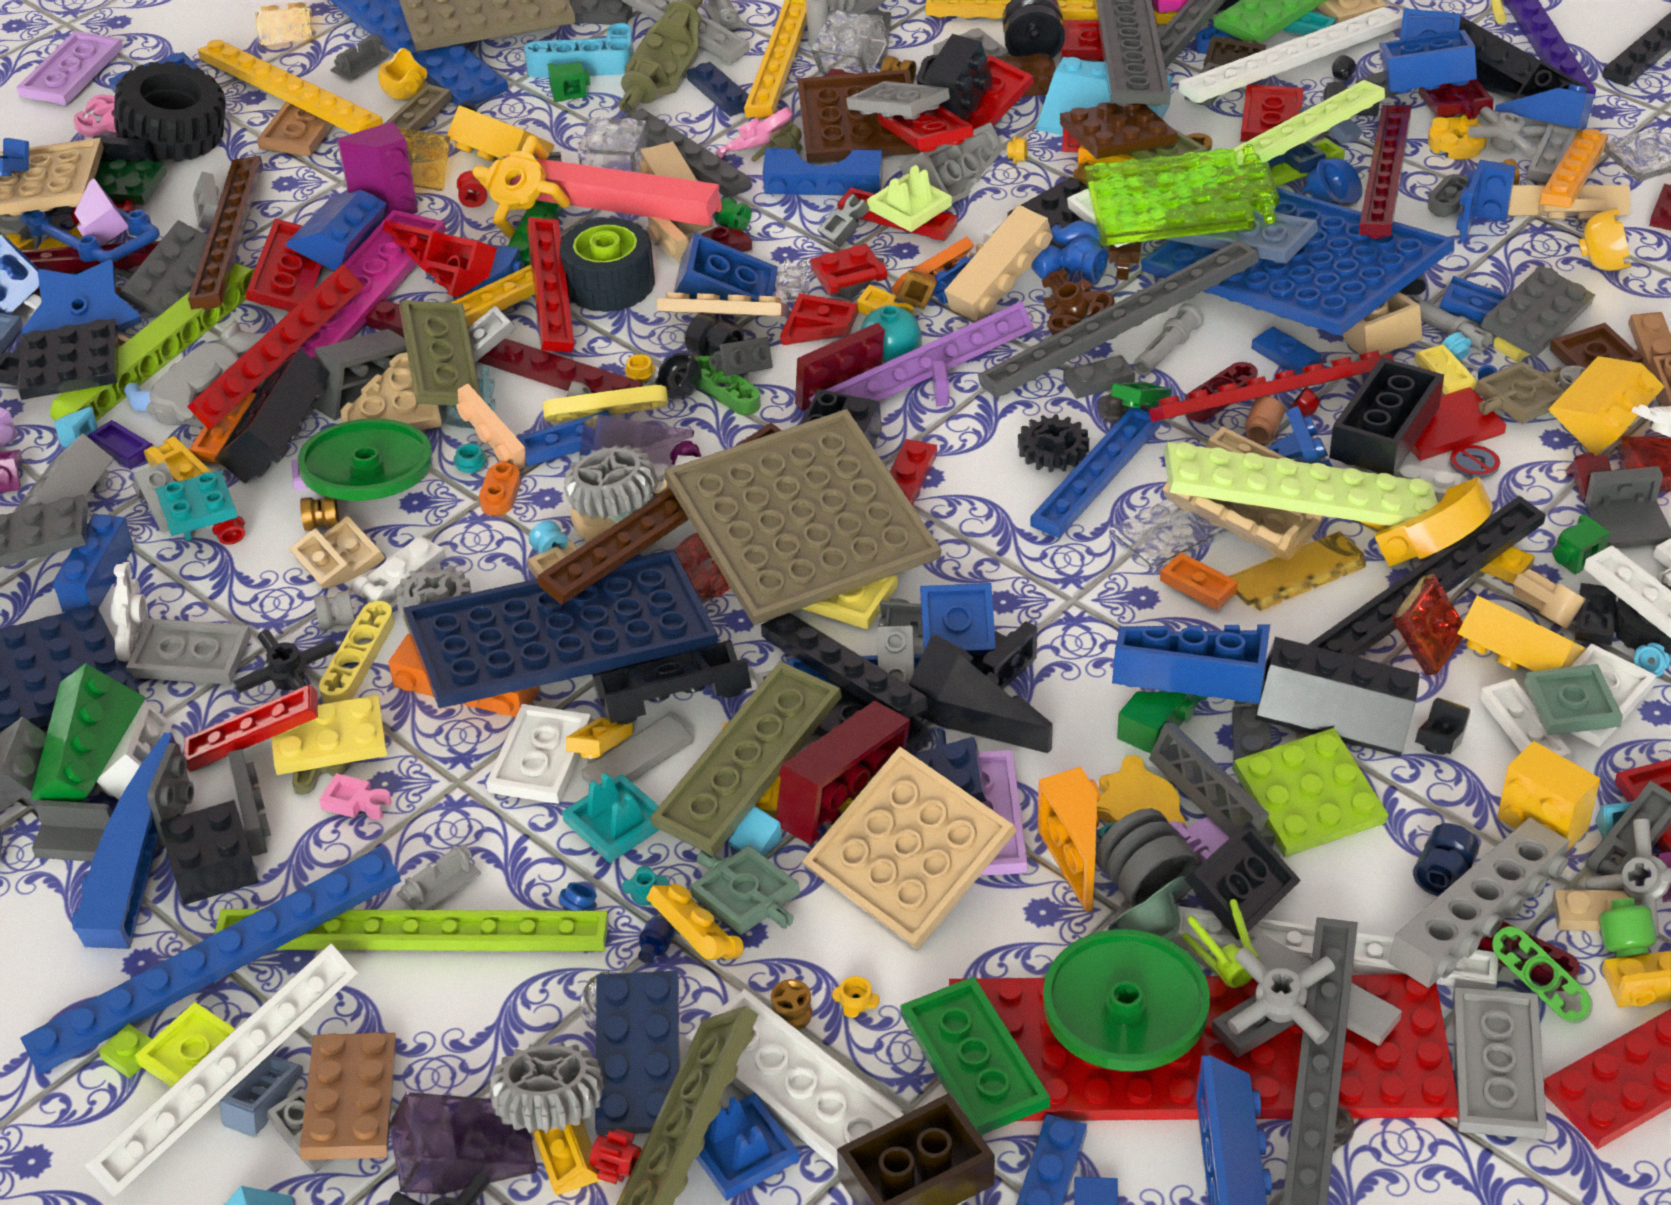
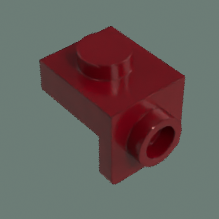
(1583, 467)

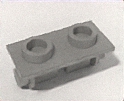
(723, 13)
(437, 883)

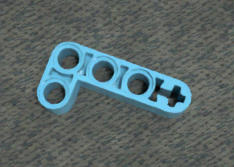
(597, 55)

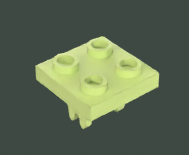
(910, 200)

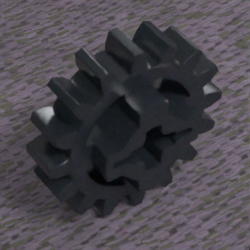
(1053, 443)

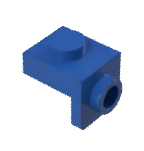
(14, 156)

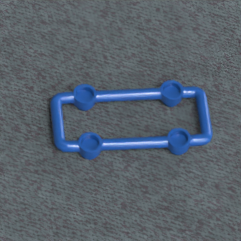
(88, 246)

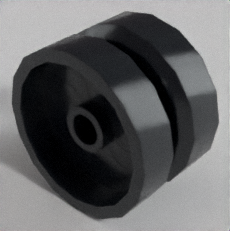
(1033, 27)

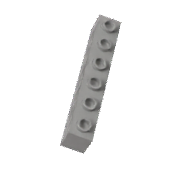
(1479, 902)

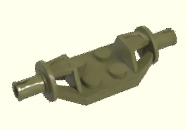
(662, 55)

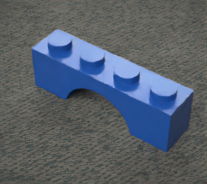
(789, 174)

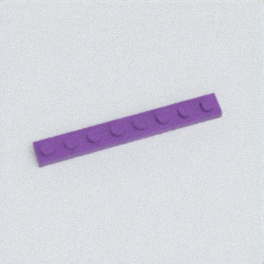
(952, 349)

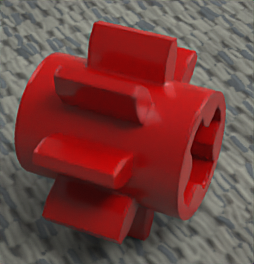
(614, 1155)

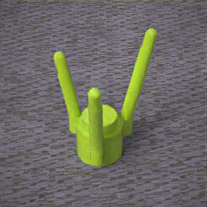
(1225, 963)

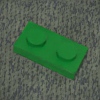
(1139, 393)

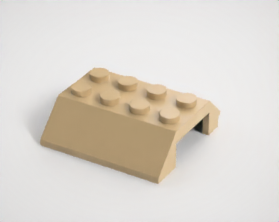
(1270, 528)

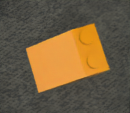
(1069, 828)

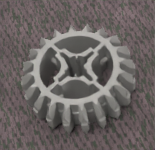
(610, 481)
(546, 1087)

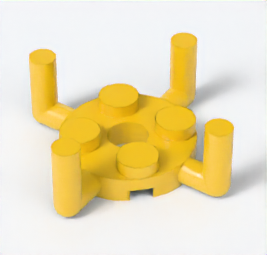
(523, 194)

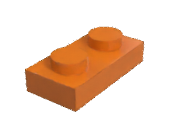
(1198, 581)

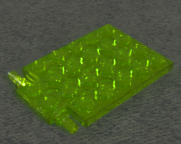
(1180, 195)

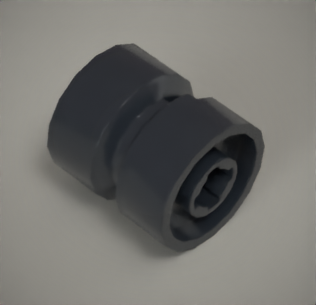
(707, 333)

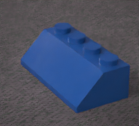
(1230, 1135)

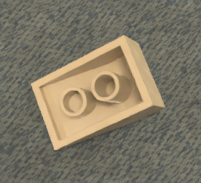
(1388, 327)

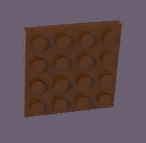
(833, 129)

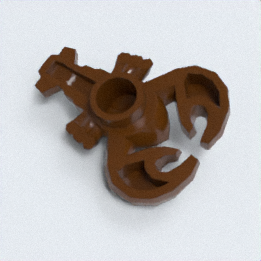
(1072, 301)

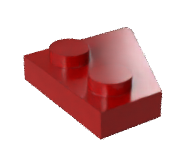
(818, 319)

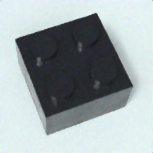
(964, 71)
(208, 852)

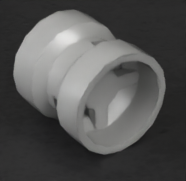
(342, 609)

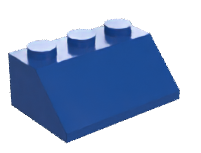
(1428, 61)
(338, 228)

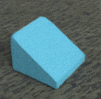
(75, 424)
(758, 831)

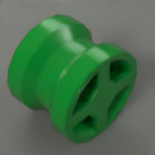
(733, 214)

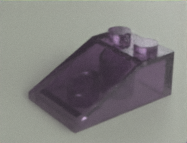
(609, 431)

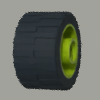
(607, 264)

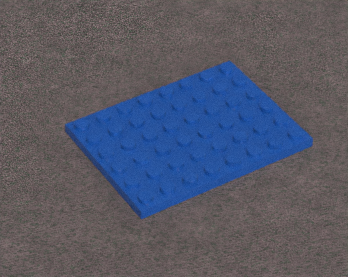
(1331, 278)

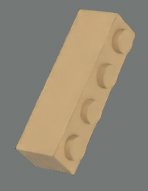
(668, 162)
(998, 264)

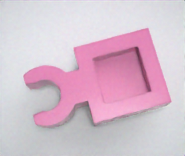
(350, 795)

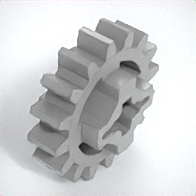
(431, 586)

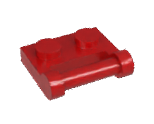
(847, 268)

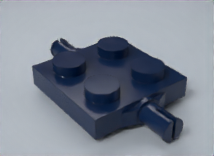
(956, 762)

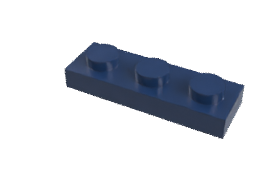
(718, 88)

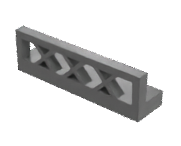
(1207, 784)

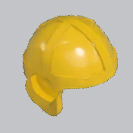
(402, 76)

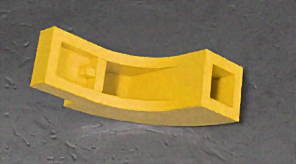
(1444, 524)

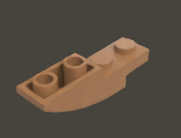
(1654, 345)

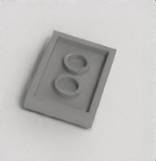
(898, 99)
(189, 651)

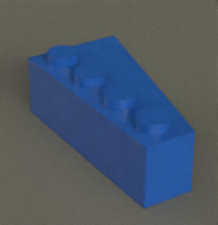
(1193, 660)

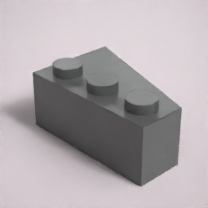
(352, 366)

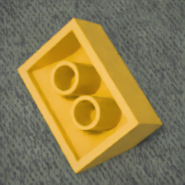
(487, 135)
(1601, 401)
(1516, 638)

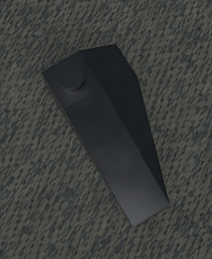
(974, 702)

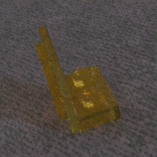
(284, 25)
(427, 158)

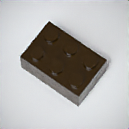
(918, 1159)

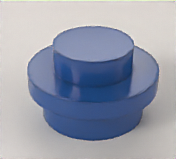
(578, 897)

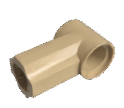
(1552, 600)

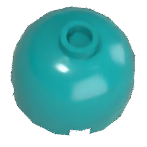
(901, 330)

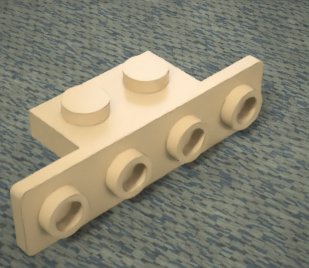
(1590, 201)

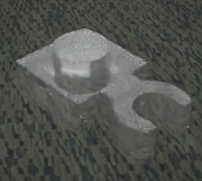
(792, 281)

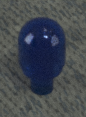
(655, 938)

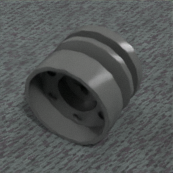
(1145, 855)

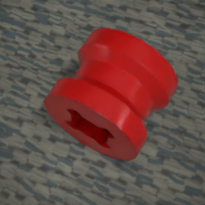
(467, 181)

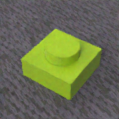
(121, 1050)

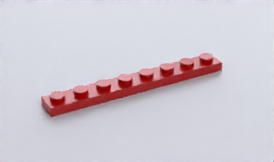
(275, 347)
(1258, 387)

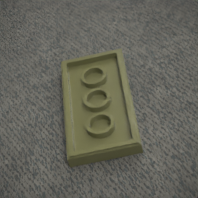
(438, 351)

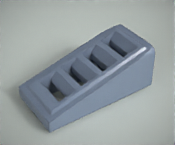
(251, 1116)

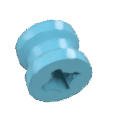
(547, 536)

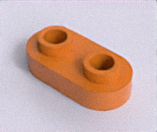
(499, 489)

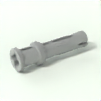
(1175, 332)

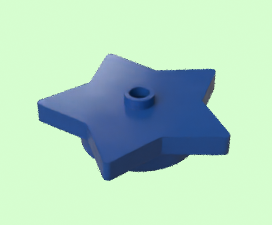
(80, 300)

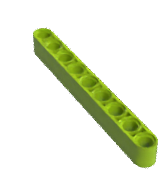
(155, 348)

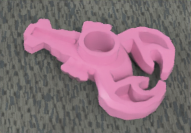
(103, 106)
(756, 133)

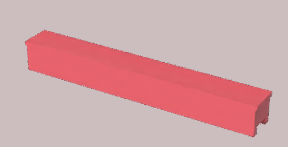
(632, 192)

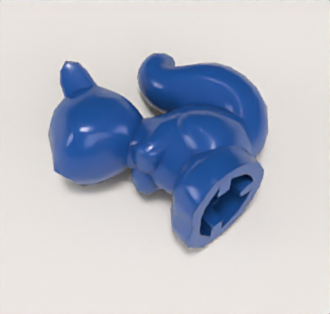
(1081, 252)

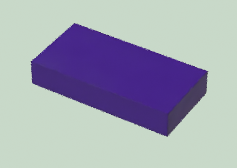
(120, 444)

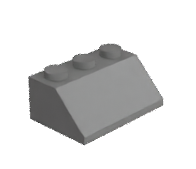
(70, 474)

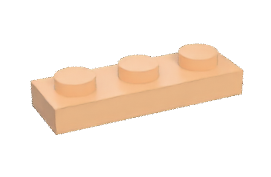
(490, 427)

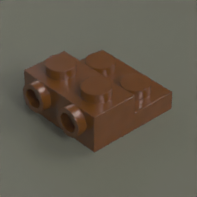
(1037, 65)

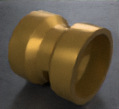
(892, 63)
(319, 512)

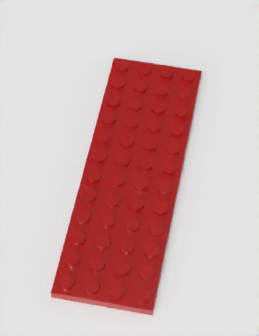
(1398, 1079)

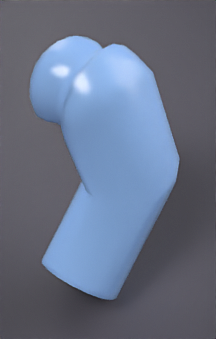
(137, 398)

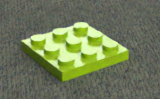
(1310, 791)

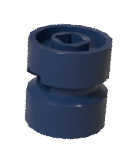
(1445, 857)

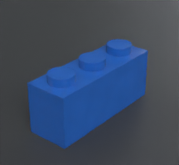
(90, 568)

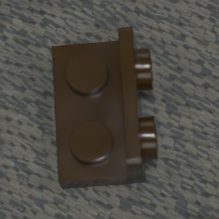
(1226, 50)

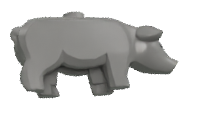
(195, 373)

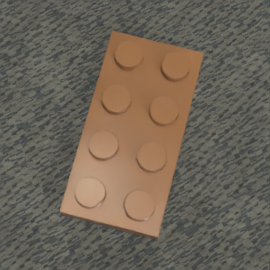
(349, 1096)

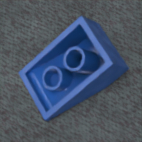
(723, 271)

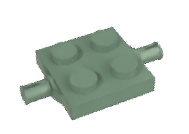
(745, 889)

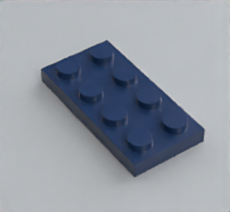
(636, 1047)

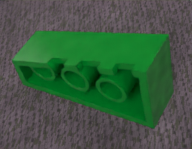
(83, 733)

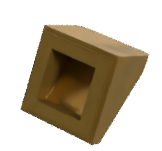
(916, 288)

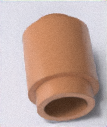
(1264, 419)

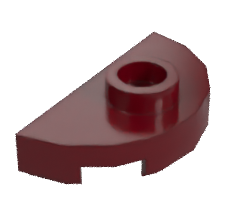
(730, 237)

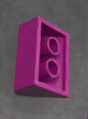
(379, 165)

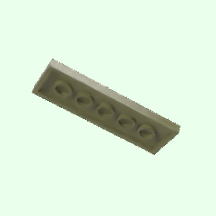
(745, 758)
(689, 1108)

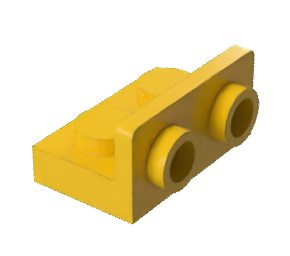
(1639, 978)

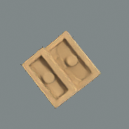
(337, 554)

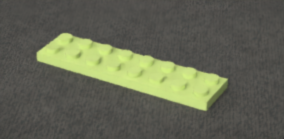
(1295, 485)

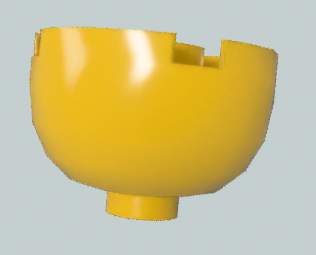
(1605, 241)

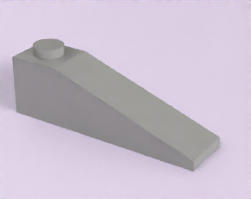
(959, 166)

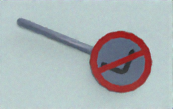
(1474, 461)

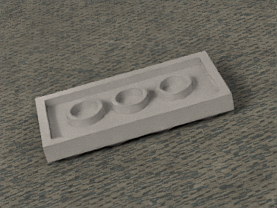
(1498, 1063)

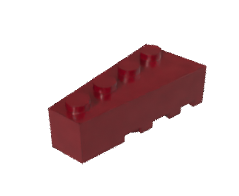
(837, 769)

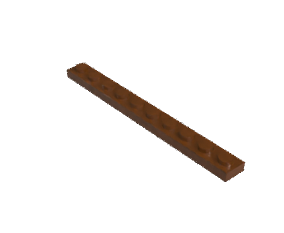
(225, 234)
(619, 542)

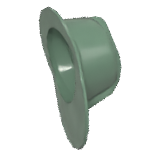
(1156, 914)

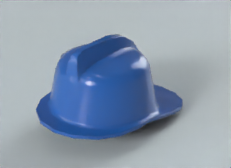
(1334, 182)

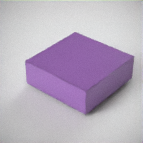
(940, 383)

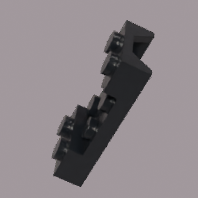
(625, 689)

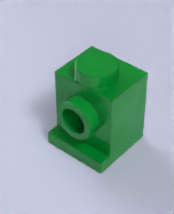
(568, 81)
(1580, 543)

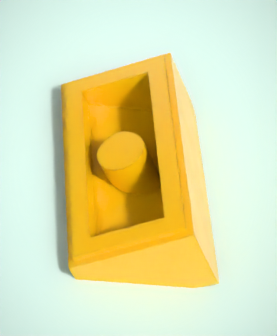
(567, 1157)

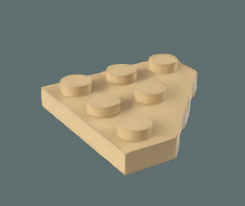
(392, 398)

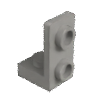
(144, 485)
(896, 651)

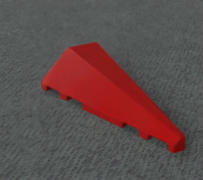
(450, 259)

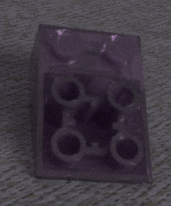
(450, 1138)

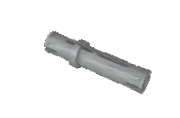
(1451, 324)

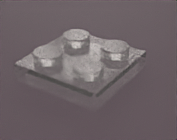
(1641, 154)

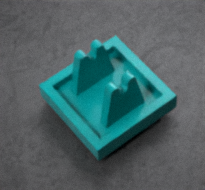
(196, 503)
(612, 816)

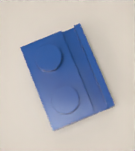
(1470, 299)

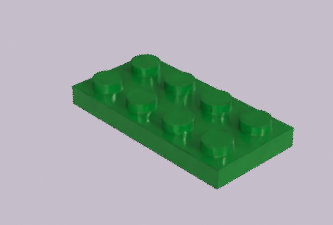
(975, 1056)

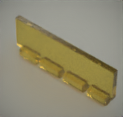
(1308, 568)

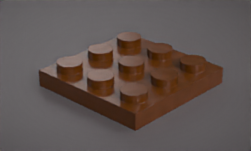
(1117, 129)

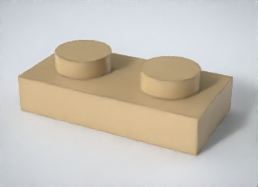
(667, 236)
(1581, 908)

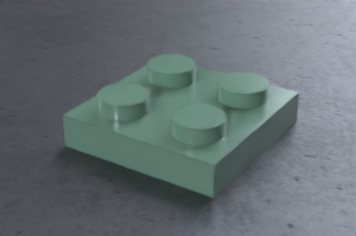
(1573, 699)

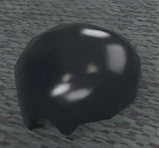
(680, 375)

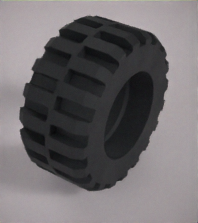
(171, 108)

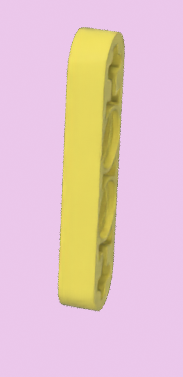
(614, 401)
(363, 654)

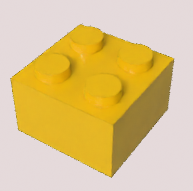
(1550, 792)

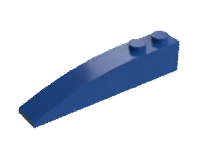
(121, 864)

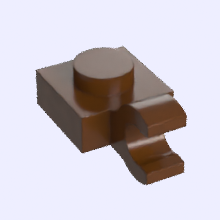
(1124, 256)

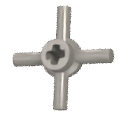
(1507, 131)
(1636, 870)
(1281, 995)

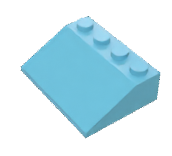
(1078, 85)

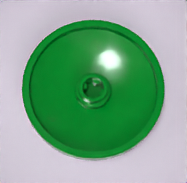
(365, 459)
(1126, 1000)

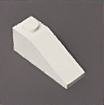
(133, 748)

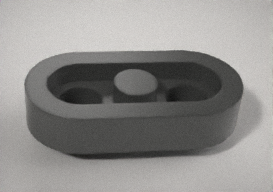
(1446, 195)

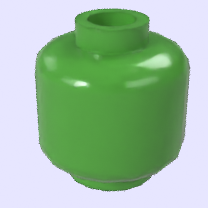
(1627, 928)

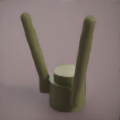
(785, 137)

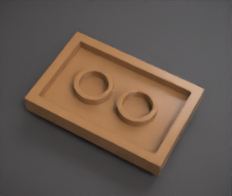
(294, 131)

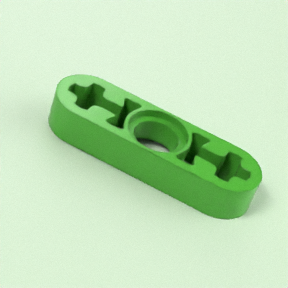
(740, 397)
(1557, 1004)

